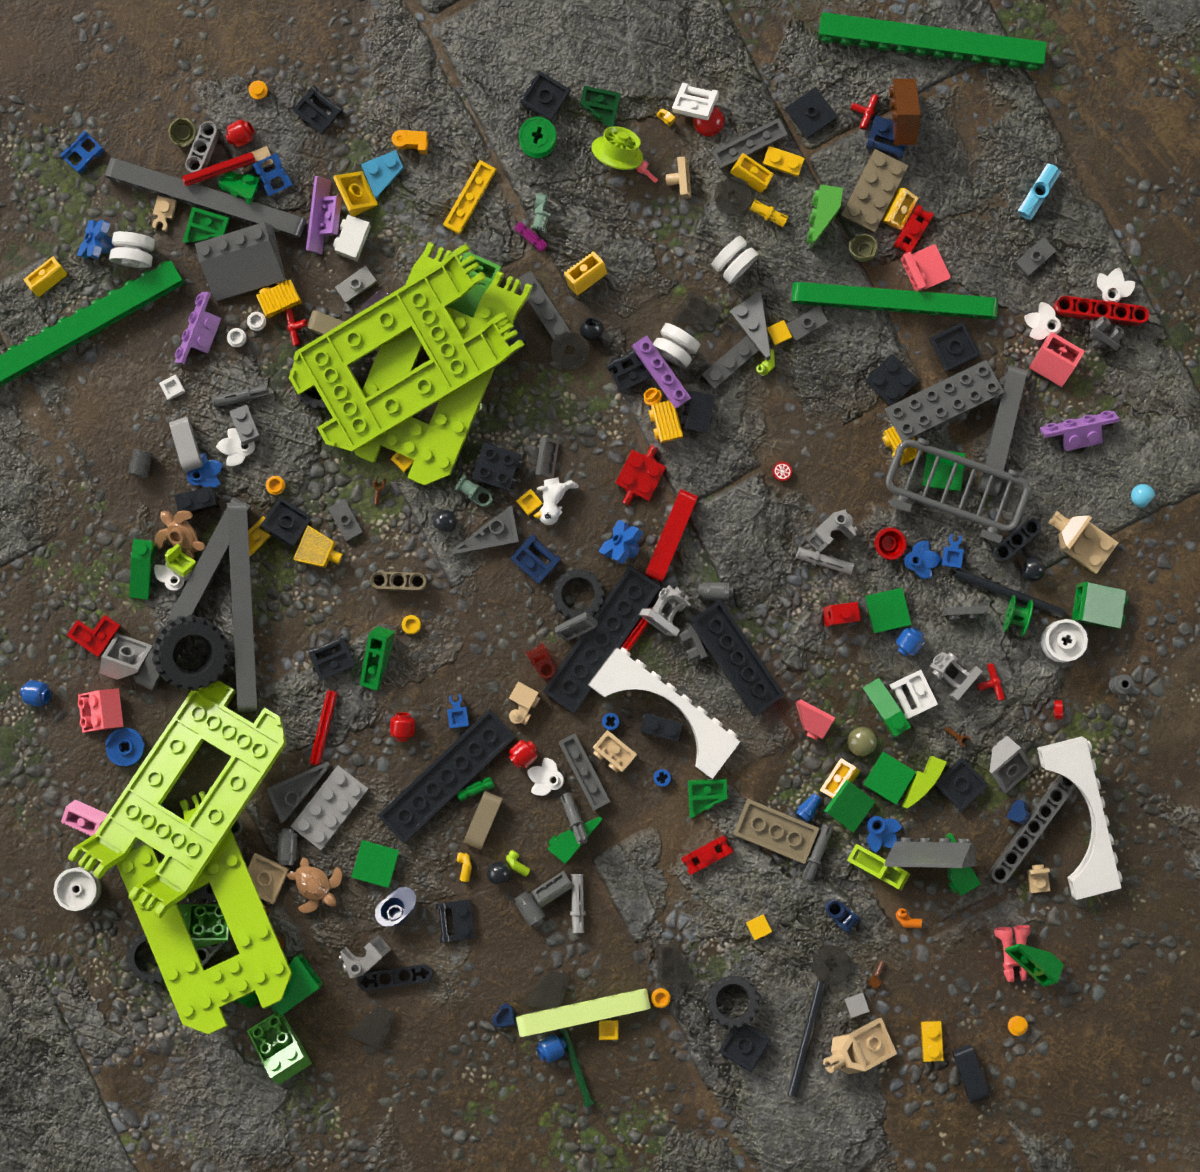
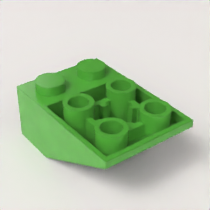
(827, 204)
(469, 303)
(205, 923)
(278, 1048)

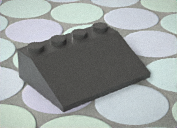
(241, 261)
(932, 854)

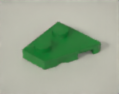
(239, 184)
(204, 226)
(705, 794)

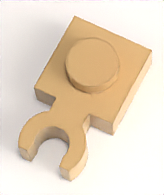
(260, 154)
(164, 210)

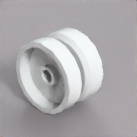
(132, 249)
(735, 259)
(676, 345)
(1075, 639)
(67, 895)

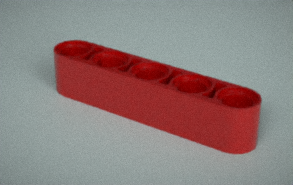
(1109, 307)
(671, 535)

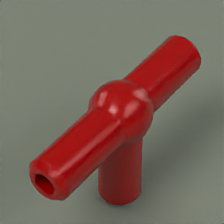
(867, 111)
(294, 326)
(994, 682)

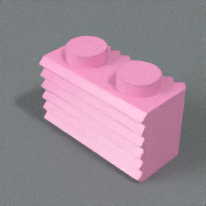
(83, 817)

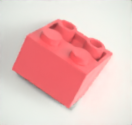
(1056, 359)
(100, 710)

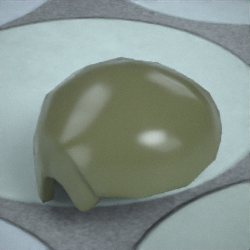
(182, 132)
(863, 247)
(862, 741)

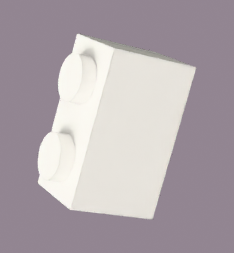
(352, 237)

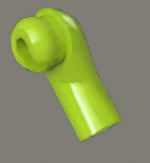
(766, 366)
(515, 865)

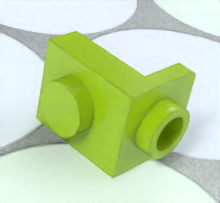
(179, 562)

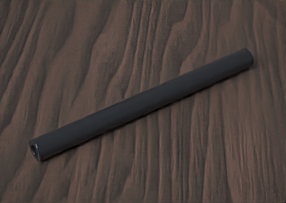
(1008, 592)
(806, 1039)

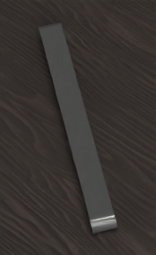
(204, 197)
(193, 591)
(242, 607)

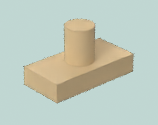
(681, 178)

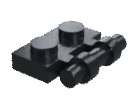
(630, 376)

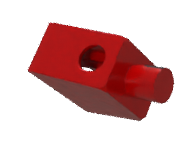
(842, 614)

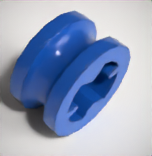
(616, 722)
(667, 781)

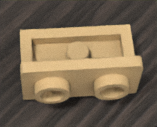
(614, 751)

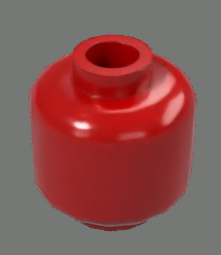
(240, 133)
(402, 726)
(523, 754)

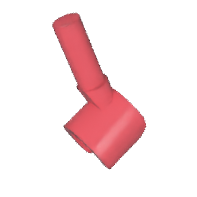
(643, 169)

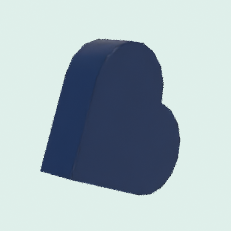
(1018, 812)
(504, 1016)

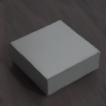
(856, 1005)

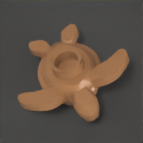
(179, 533)
(315, 885)

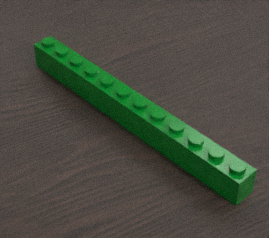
(931, 41)
(89, 321)

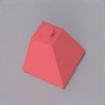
(814, 720)

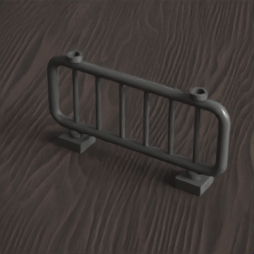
(993, 526)

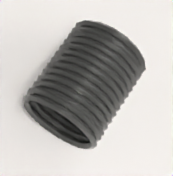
(140, 463)

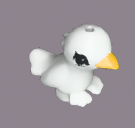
(552, 494)

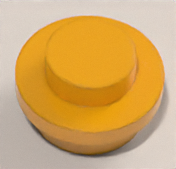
(258, 90)
(652, 396)
(275, 485)
(660, 998)
(1017, 1025)

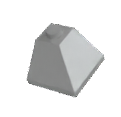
(123, 657)
(1008, 764)

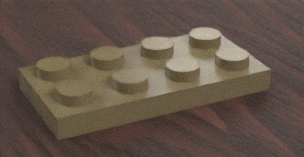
(874, 191)
(776, 831)

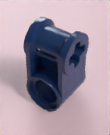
(844, 917)

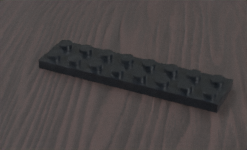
(593, 648)
(446, 776)

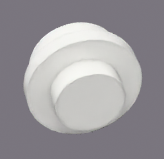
(256, 321)
(236, 337)

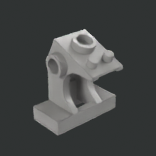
(837, 521)
(663, 622)
(962, 680)
(357, 966)

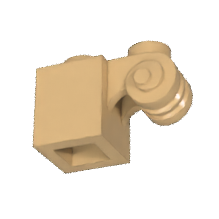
(525, 698)

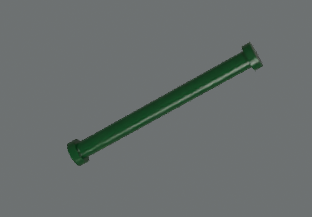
(576, 1067)

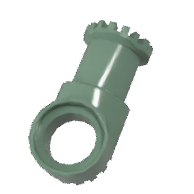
(541, 215)
(473, 491)

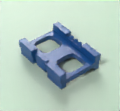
(86, 156)
(278, 171)

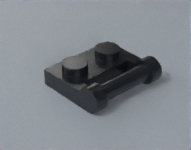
(313, 114)
(334, 663)
(461, 918)

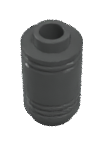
(715, 591)
(1116, 684)
(287, 847)
(529, 909)

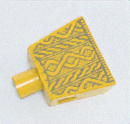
(316, 549)

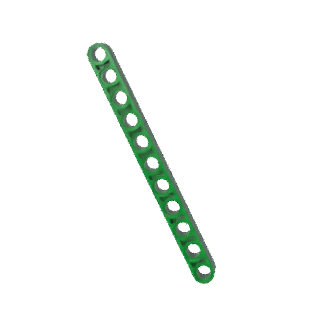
(894, 300)

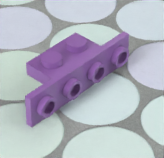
(323, 215)
(199, 331)
(661, 372)
(1082, 431)

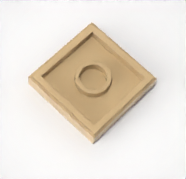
(267, 877)

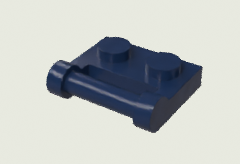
(883, 129)
(532, 564)

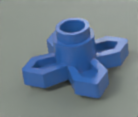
(95, 240)
(623, 542)

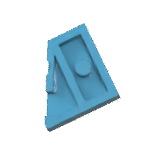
(382, 171)

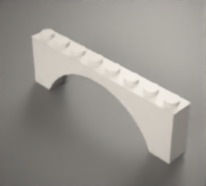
(712, 741)
(1098, 868)

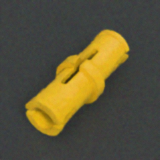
(769, 213)

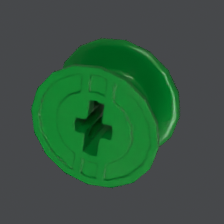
(528, 132)
(1018, 616)

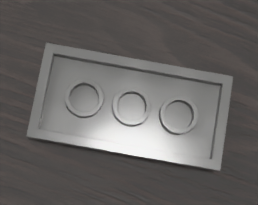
(329, 807)

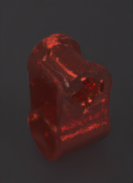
(541, 660)

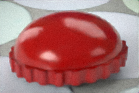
(711, 126)
(890, 543)

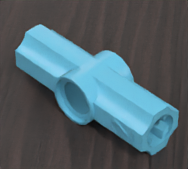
(1044, 182)

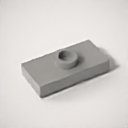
(355, 284)

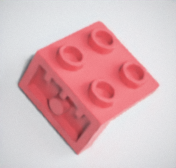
(925, 268)

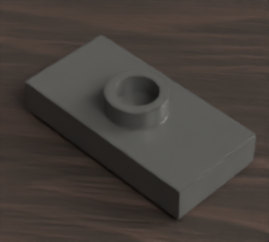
(1035, 257)
(807, 323)
(547, 457)
(345, 520)
(576, 626)
(552, 889)

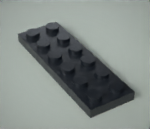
(736, 658)

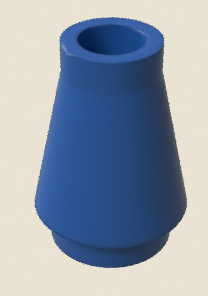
(808, 808)

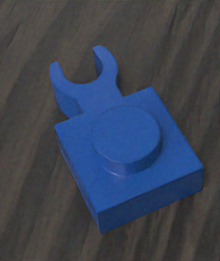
(953, 555)
(458, 715)

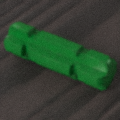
(475, 789)

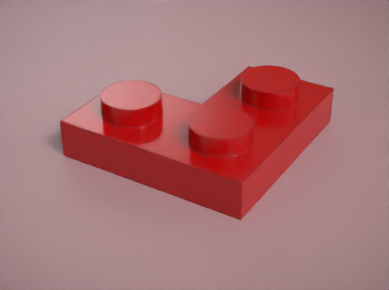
(96, 639)

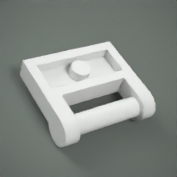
(692, 105)
(919, 691)

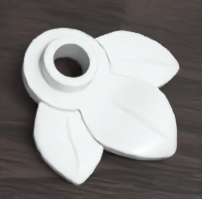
(1114, 283)
(1040, 321)
(233, 448)
(165, 575)
(542, 777)

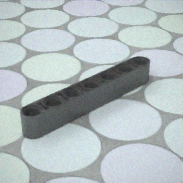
(1003, 426)
(1024, 831)

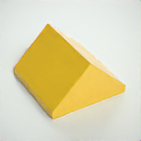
(355, 192)

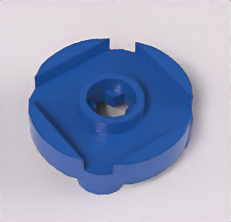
(114, 747)

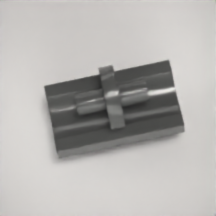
(1103, 336)
(698, 650)

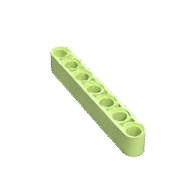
(583, 1012)

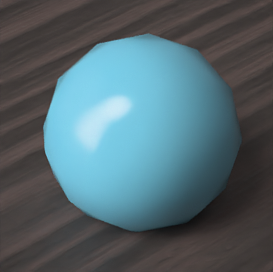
(1142, 495)

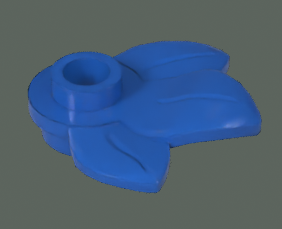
(207, 473)
(925, 560)
(884, 835)

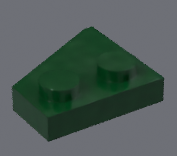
(601, 104)

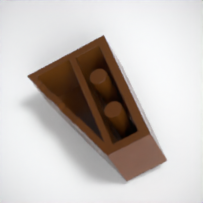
(905, 111)

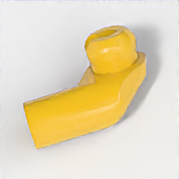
(466, 867)

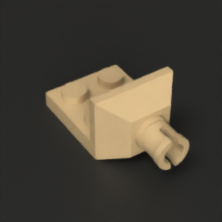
(1083, 540)
(861, 1049)

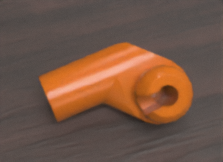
(906, 921)

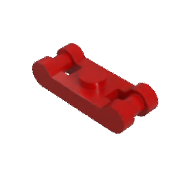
(913, 229)
(707, 854)

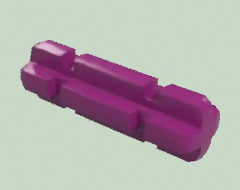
(530, 236)

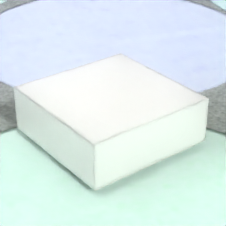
(172, 387)

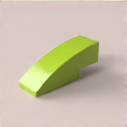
(923, 781)
(876, 866)

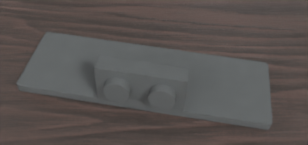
(944, 402)

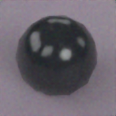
(591, 329)
(445, 520)
(1033, 569)
(499, 872)

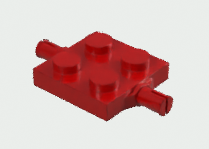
(640, 475)

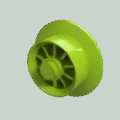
(618, 149)

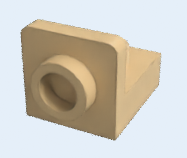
(1038, 879)

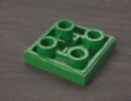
(943, 473)
(887, 610)
(889, 778)
(849, 806)
(375, 863)

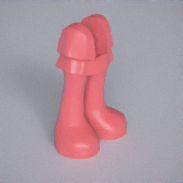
(1006, 935)

